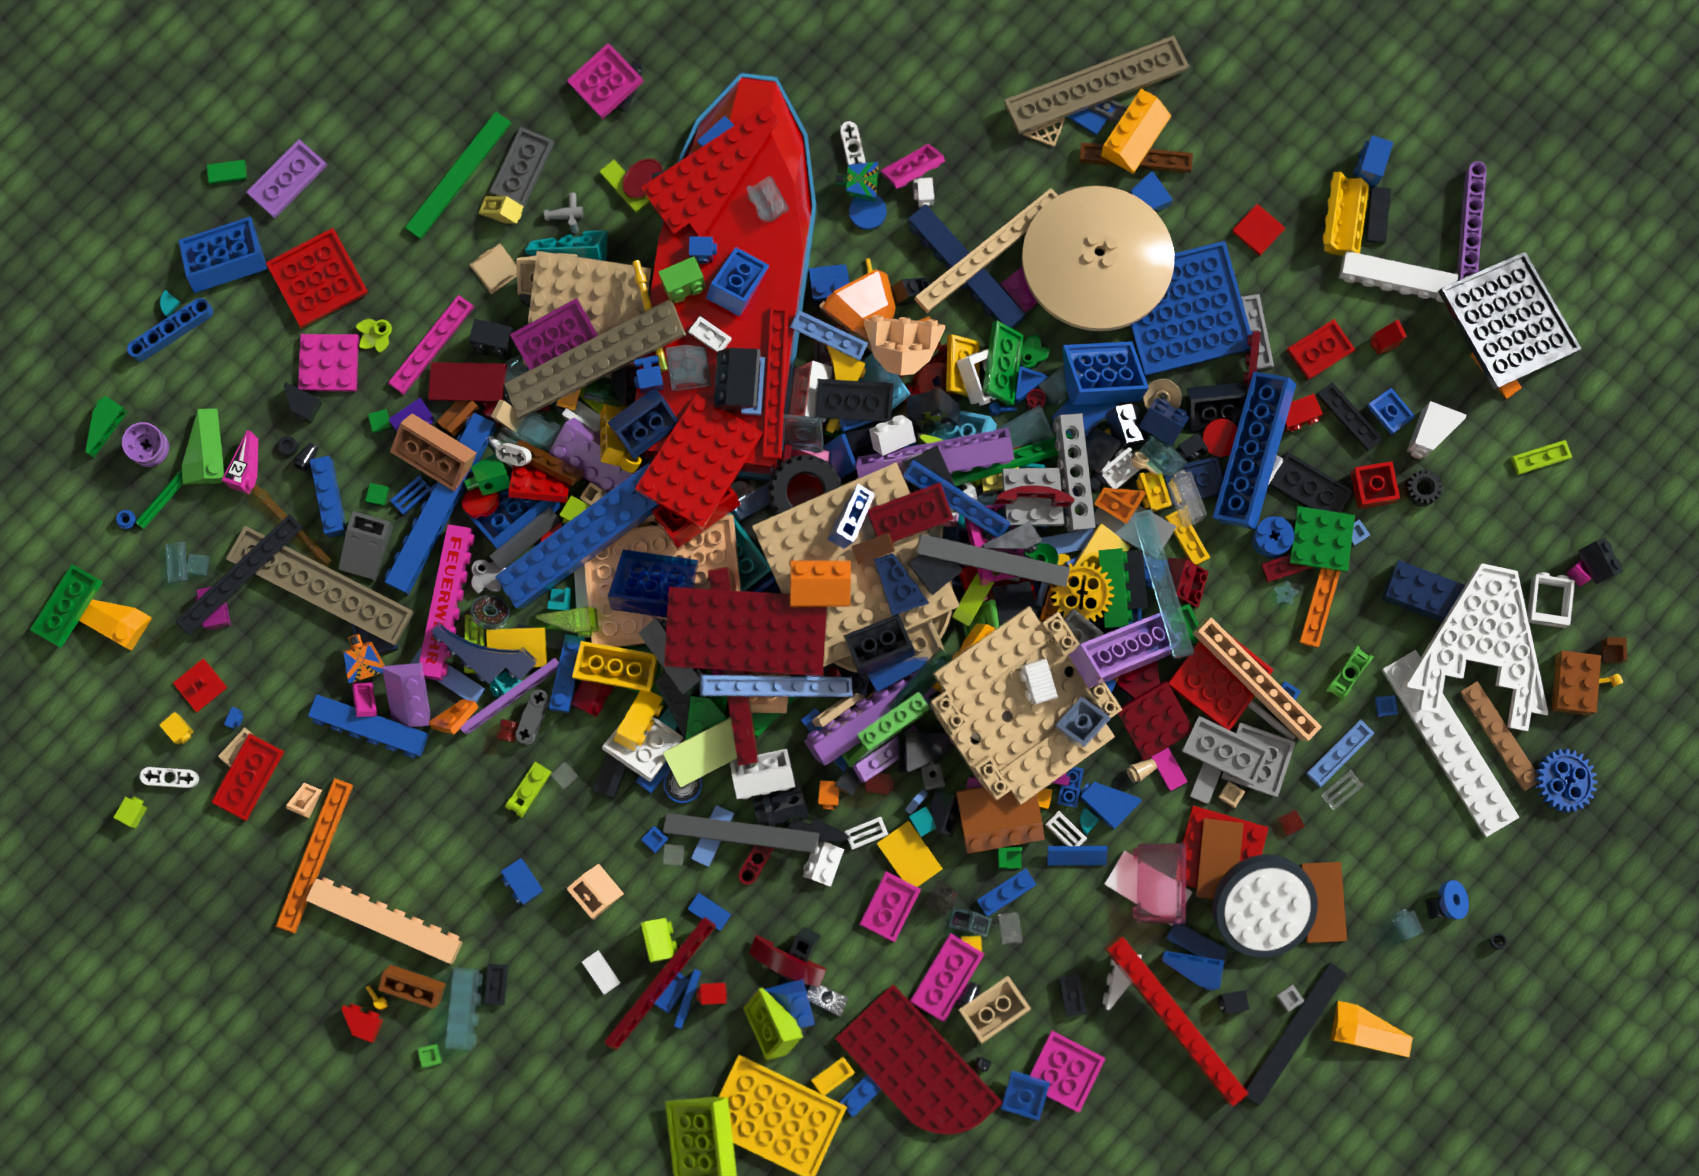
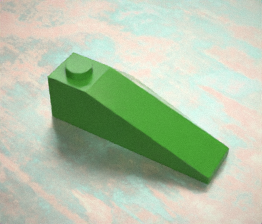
(204, 452)

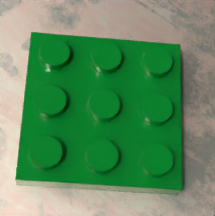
(1322, 539)

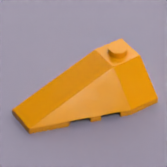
(1363, 1029)

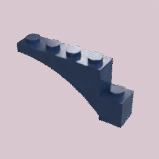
(486, 661)

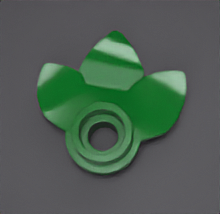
(1032, 349)

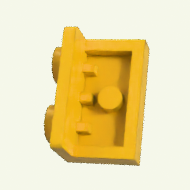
(1157, 494)

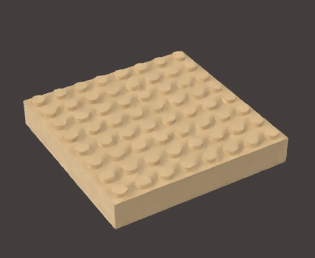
(803, 536)

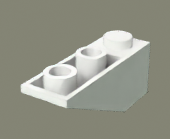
(1117, 985)

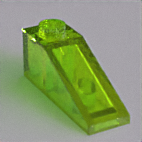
(577, 620)

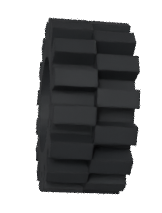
(1428, 477)

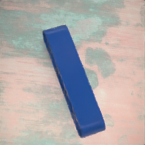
(160, 329)

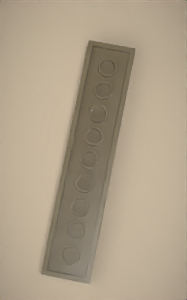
(1096, 85)
(595, 359)
(328, 589)

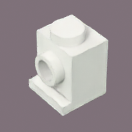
(924, 191)

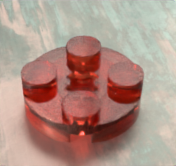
(929, 372)

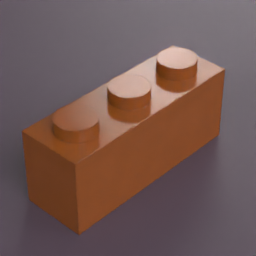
(412, 986)

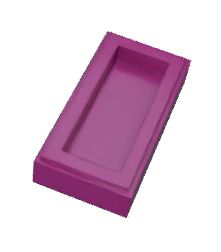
(364, 699)
(1169, 769)

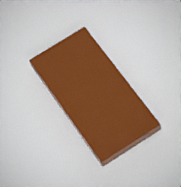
(1218, 853)
(1330, 918)

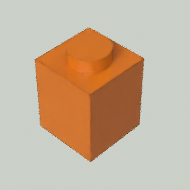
(828, 795)

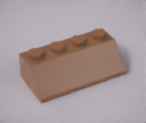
(432, 451)

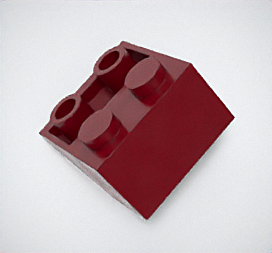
(1188, 580)

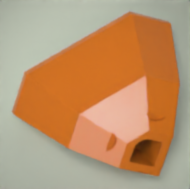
(861, 300)

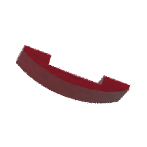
(1057, 497)
(785, 963)

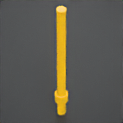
(640, 280)

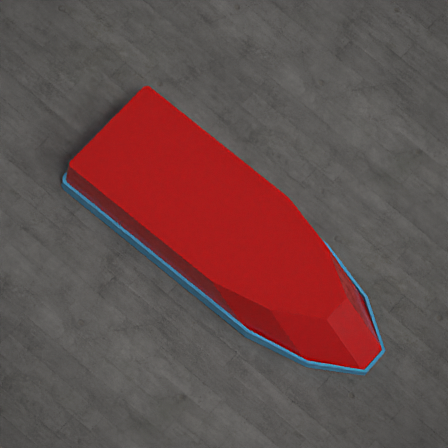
(780, 244)

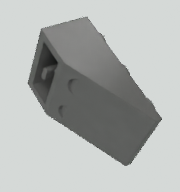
(365, 545)

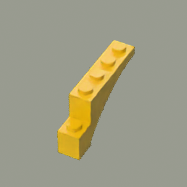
(844, 368)

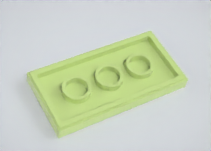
(702, 753)

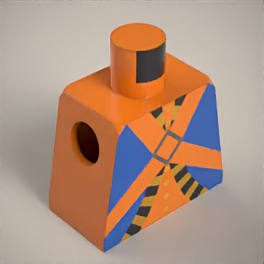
(361, 660)

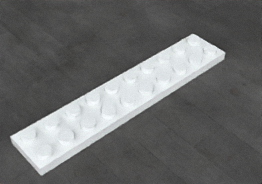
(1454, 752)

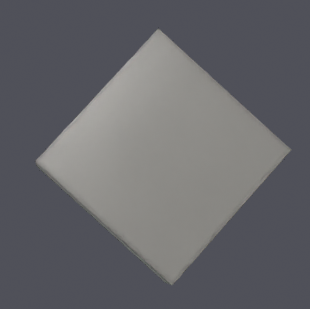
(1290, 998)

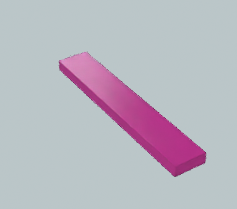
(431, 345)

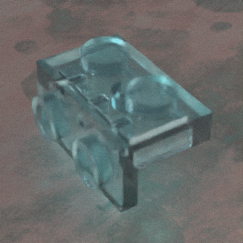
(767, 199)

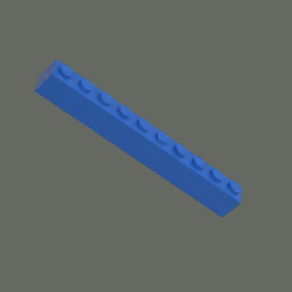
(436, 512)

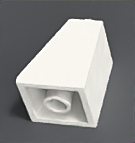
(1432, 428)

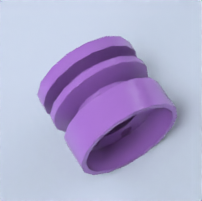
(143, 434)

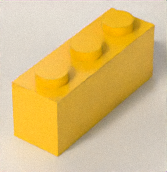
(638, 720)

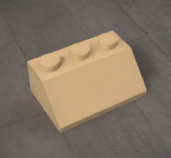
(994, 1010)

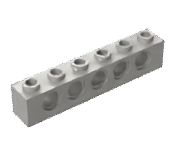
(1077, 444)

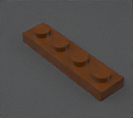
(552, 464)

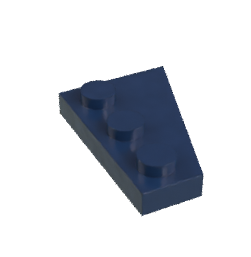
(897, 585)

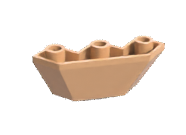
(902, 343)

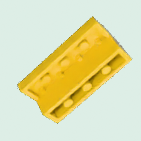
(1345, 215)

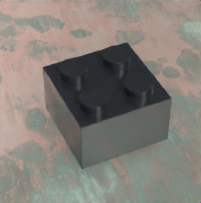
(491, 339)
(933, 410)

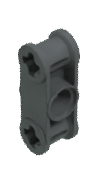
(532, 717)

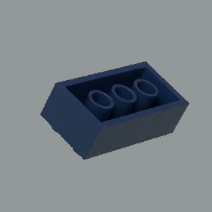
(1421, 591)

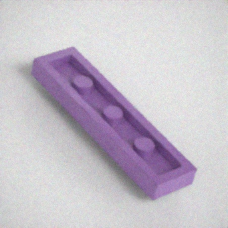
(880, 758)

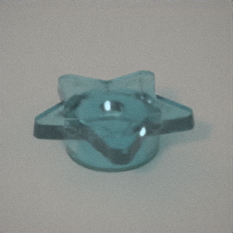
(1286, 598)

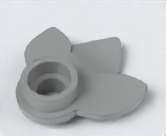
(486, 578)

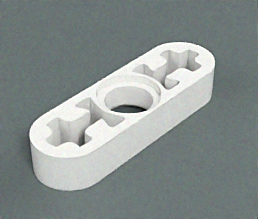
(855, 134)
(154, 781)

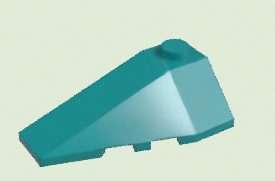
(590, 245)

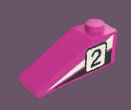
(244, 466)

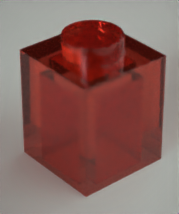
(879, 784)

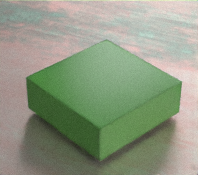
(429, 1056)

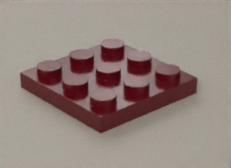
(1155, 720)

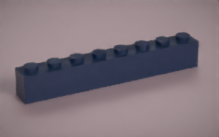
(950, 251)

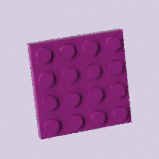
(554, 334)

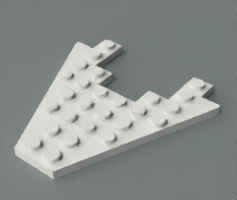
(1489, 628)

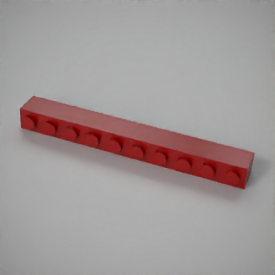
(1175, 1020)

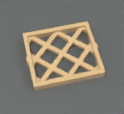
(1040, 139)

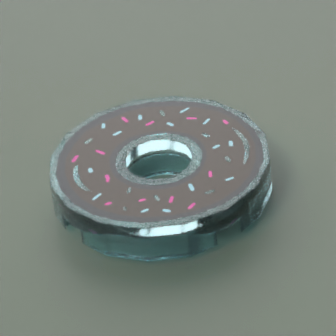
(493, 604)

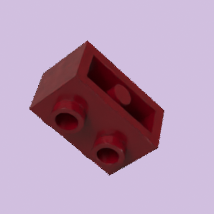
(591, 697)

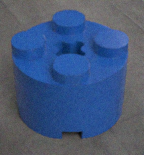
(1269, 547)

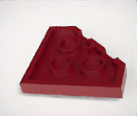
(1139, 680)

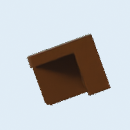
(1614, 650)

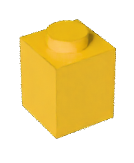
(177, 729)

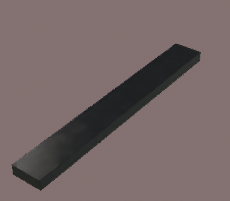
(239, 575)
(1295, 1033)

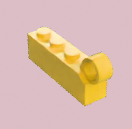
(611, 448)

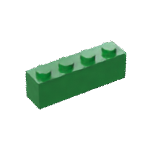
(1113, 563)

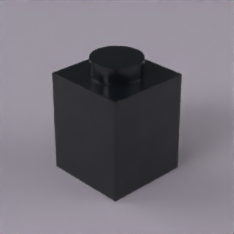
(1233, 1002)

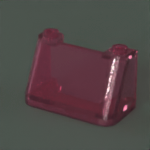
(1161, 883)

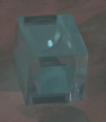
(1407, 924)

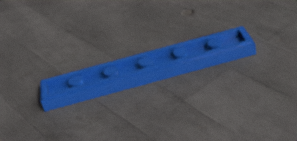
(958, 500)

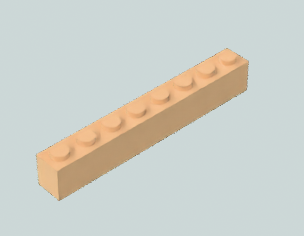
(1256, 679)
(384, 921)

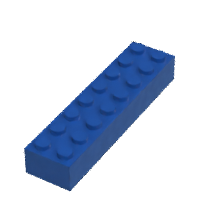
(1254, 450)

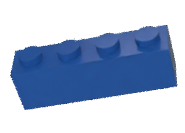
(328, 496)

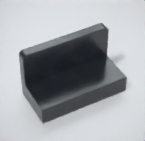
(610, 777)

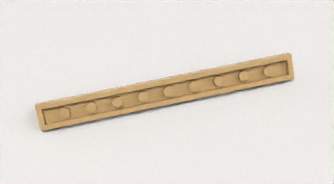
(982, 255)

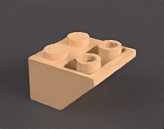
(595, 891)

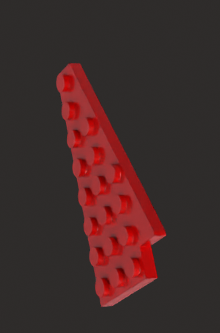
(704, 180)

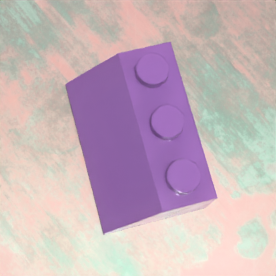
(407, 694)

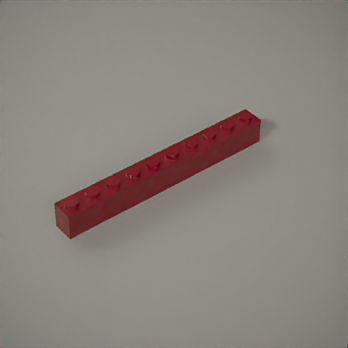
(738, 705)

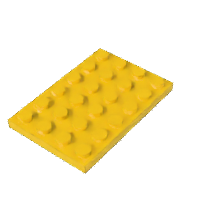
(780, 1117)

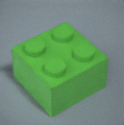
(682, 280)

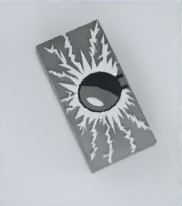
(827, 999)

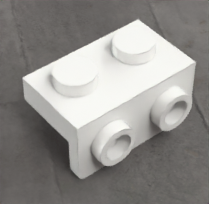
(1119, 469)
(823, 864)

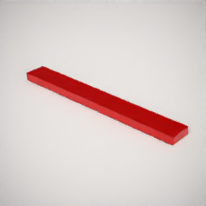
(775, 383)

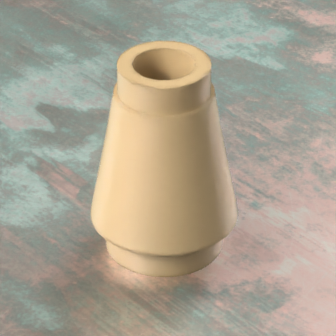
(1141, 770)

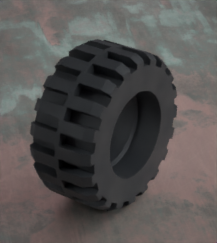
(792, 467)

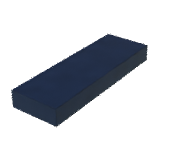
(1195, 942)

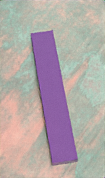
(509, 697)

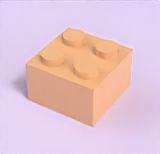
(765, 704)

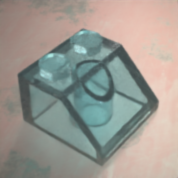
(688, 367)

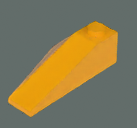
(116, 622)

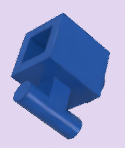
(650, 376)

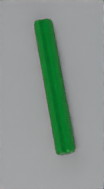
(160, 501)

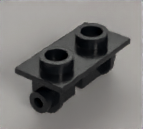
(859, 685)

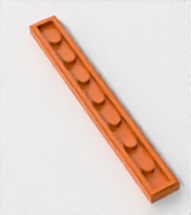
(314, 855)

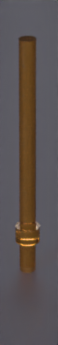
(264, 497)

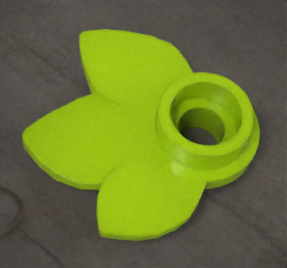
(372, 336)

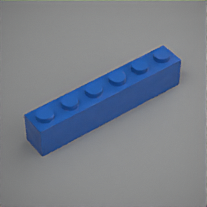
(374, 728)

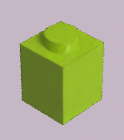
(131, 811)

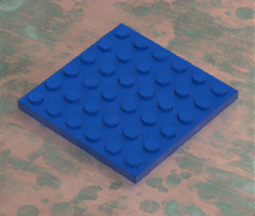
(1197, 316)

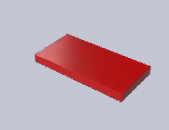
(247, 777)

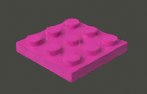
(605, 80)
(328, 362)
(1068, 1069)

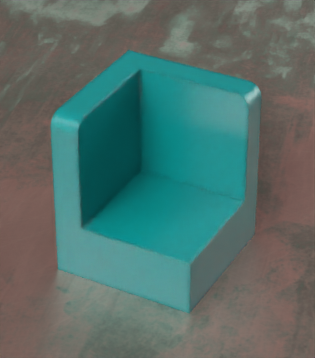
(559, 600)
(922, 821)

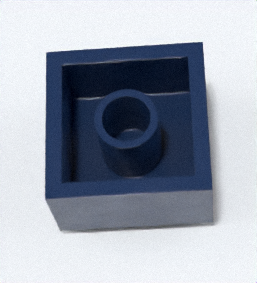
(1164, 421)

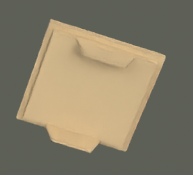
(495, 268)

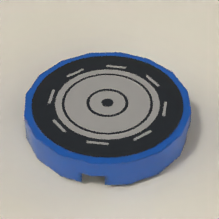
(684, 794)

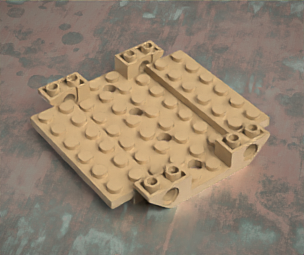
(986, 682)

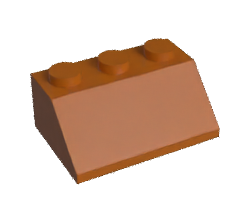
(820, 583)

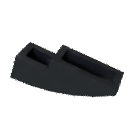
(826, 832)

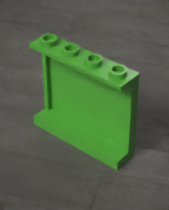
(886, 728)

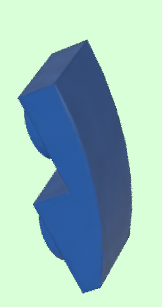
(1070, 793)

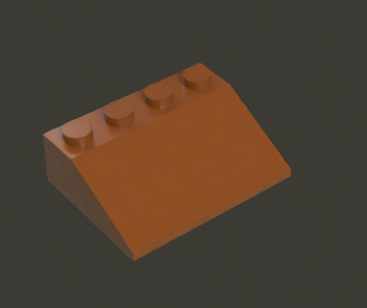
(999, 822)

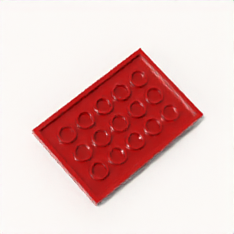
(699, 461)

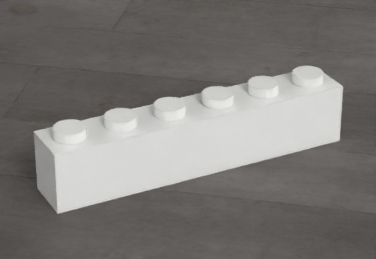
(1394, 275)

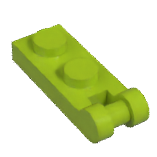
(528, 789)

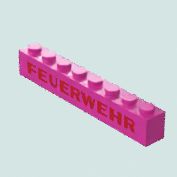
(446, 599)

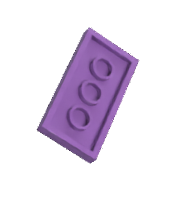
(287, 178)

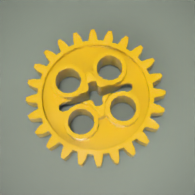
(1100, 594)

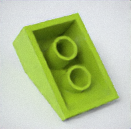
(772, 1025)

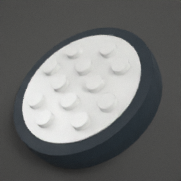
(1265, 905)

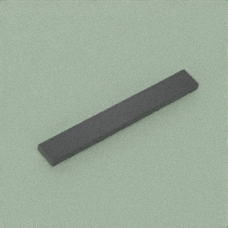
(992, 560)
(741, 833)

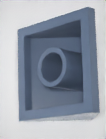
(1082, 722)

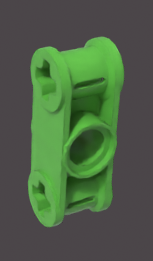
(1341, 683)

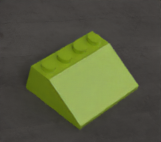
(701, 1137)

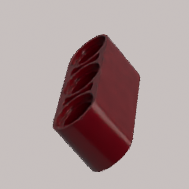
(756, 869)

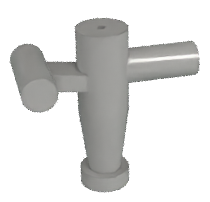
(567, 213)

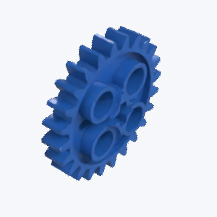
(1565, 780)

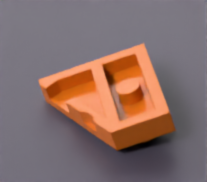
(1120, 502)
(454, 717)

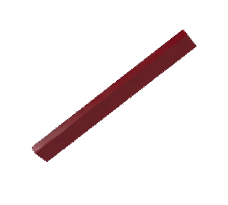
(660, 983)

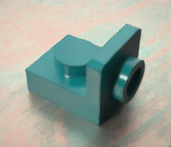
(503, 684)

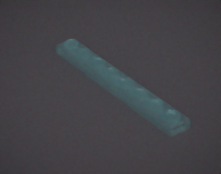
(1163, 584)

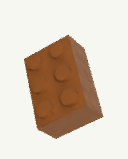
(1576, 683)

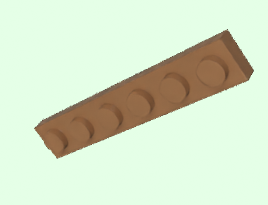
(1500, 735)

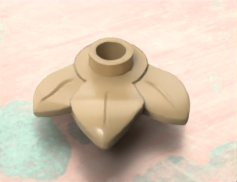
(1140, 461)

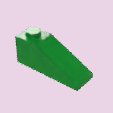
(104, 421)

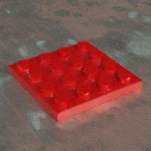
(317, 278)
(1212, 686)
(1252, 839)

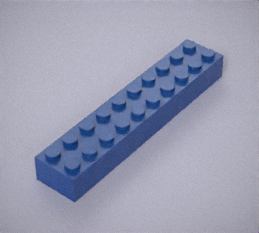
(576, 542)

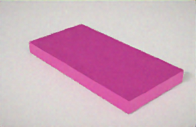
(947, 977)

